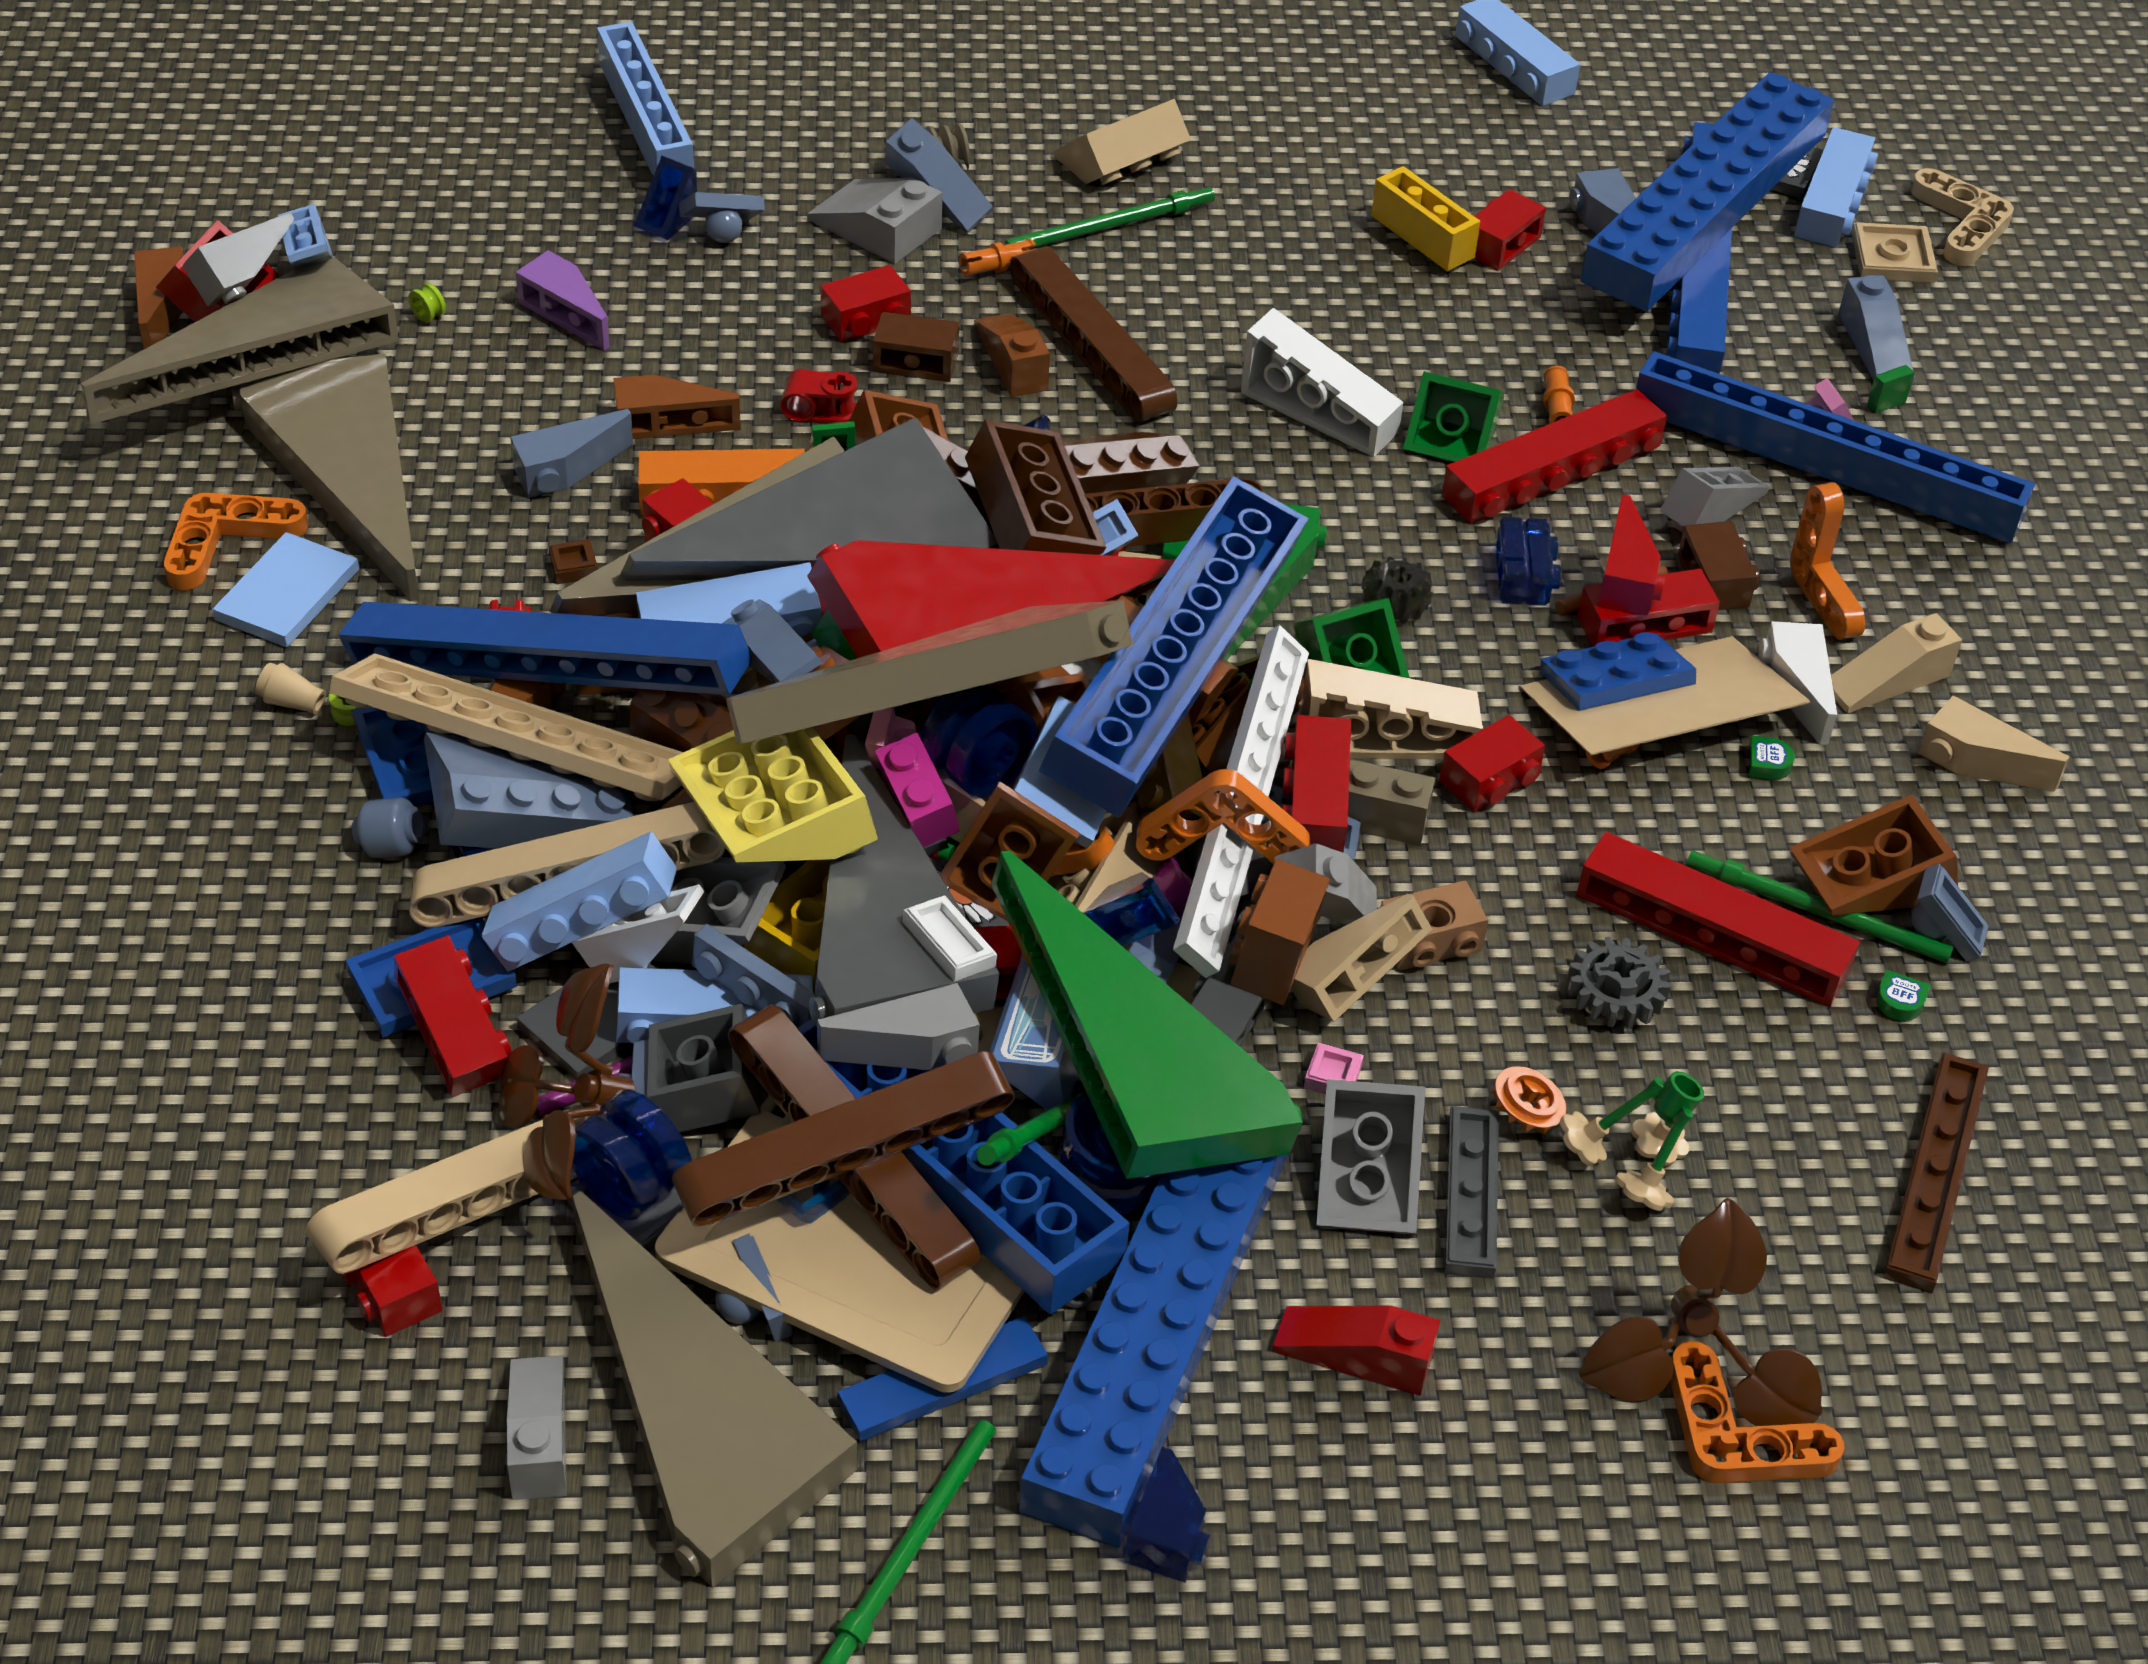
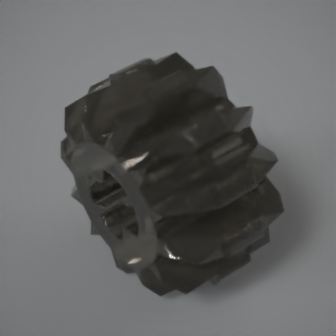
(1402, 583)

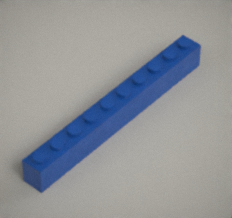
(1701, 299)
(1837, 447)
(552, 646)

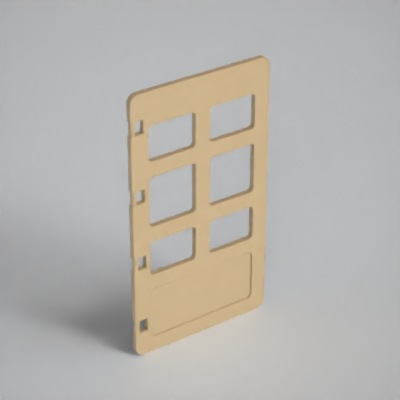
(849, 1278)

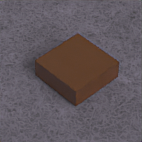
(572, 560)

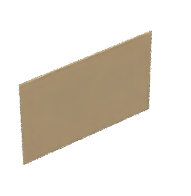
(1728, 688)

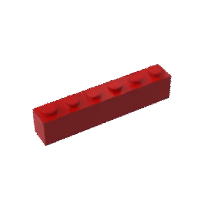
(1553, 456)
(1718, 918)

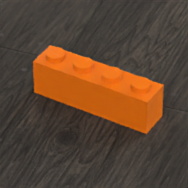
(709, 471)

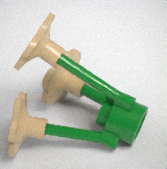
(1657, 1135)

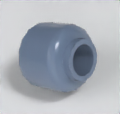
(388, 827)

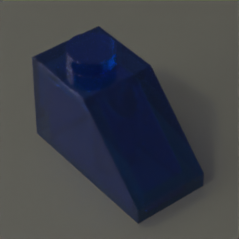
(1132, 909)
(1168, 1523)

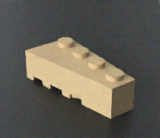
(1390, 712)

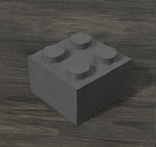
(697, 1072)

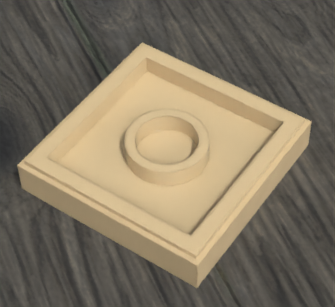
(1894, 251)

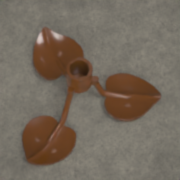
(552, 1146)
(1714, 1256)

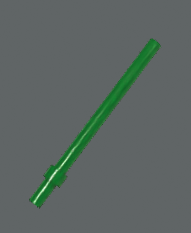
(1175, 203)
(1735, 875)
(1009, 1142)
(857, 1625)

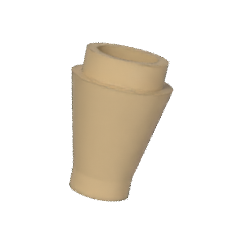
(287, 688)

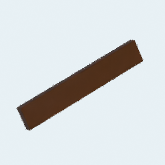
(1936, 1173)

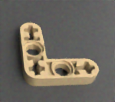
(1945, 194)

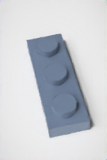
(748, 975)

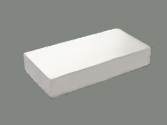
(949, 938)

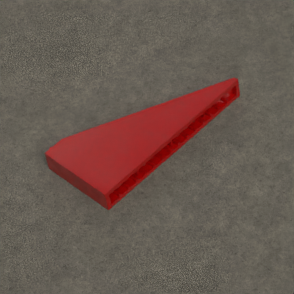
(913, 591)

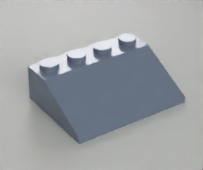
(502, 801)

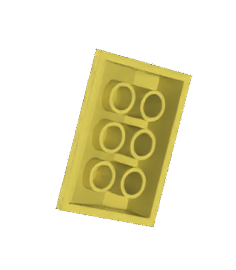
(776, 797)

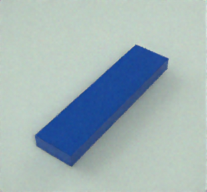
(897, 1399)

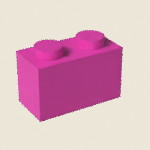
(917, 789)

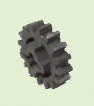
(1614, 982)

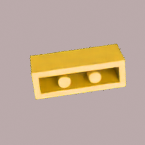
(1425, 218)

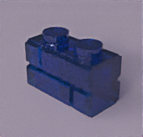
(1526, 561)

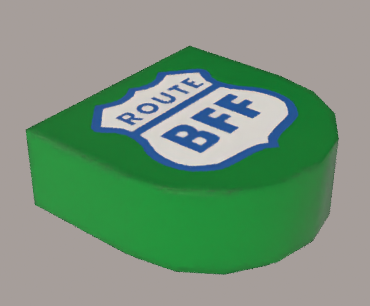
(1769, 758)
(1901, 996)

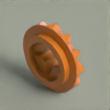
(1534, 1088)

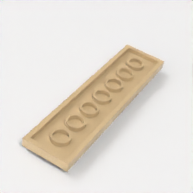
(509, 724)

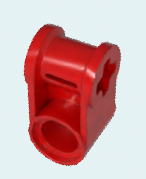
(818, 396)

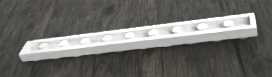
(1254, 755)

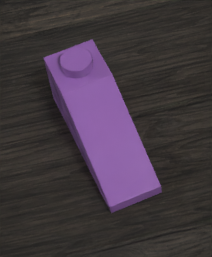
(562, 295)

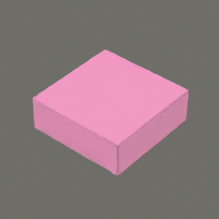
(1332, 1064)

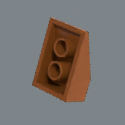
(1011, 825)
(1875, 859)

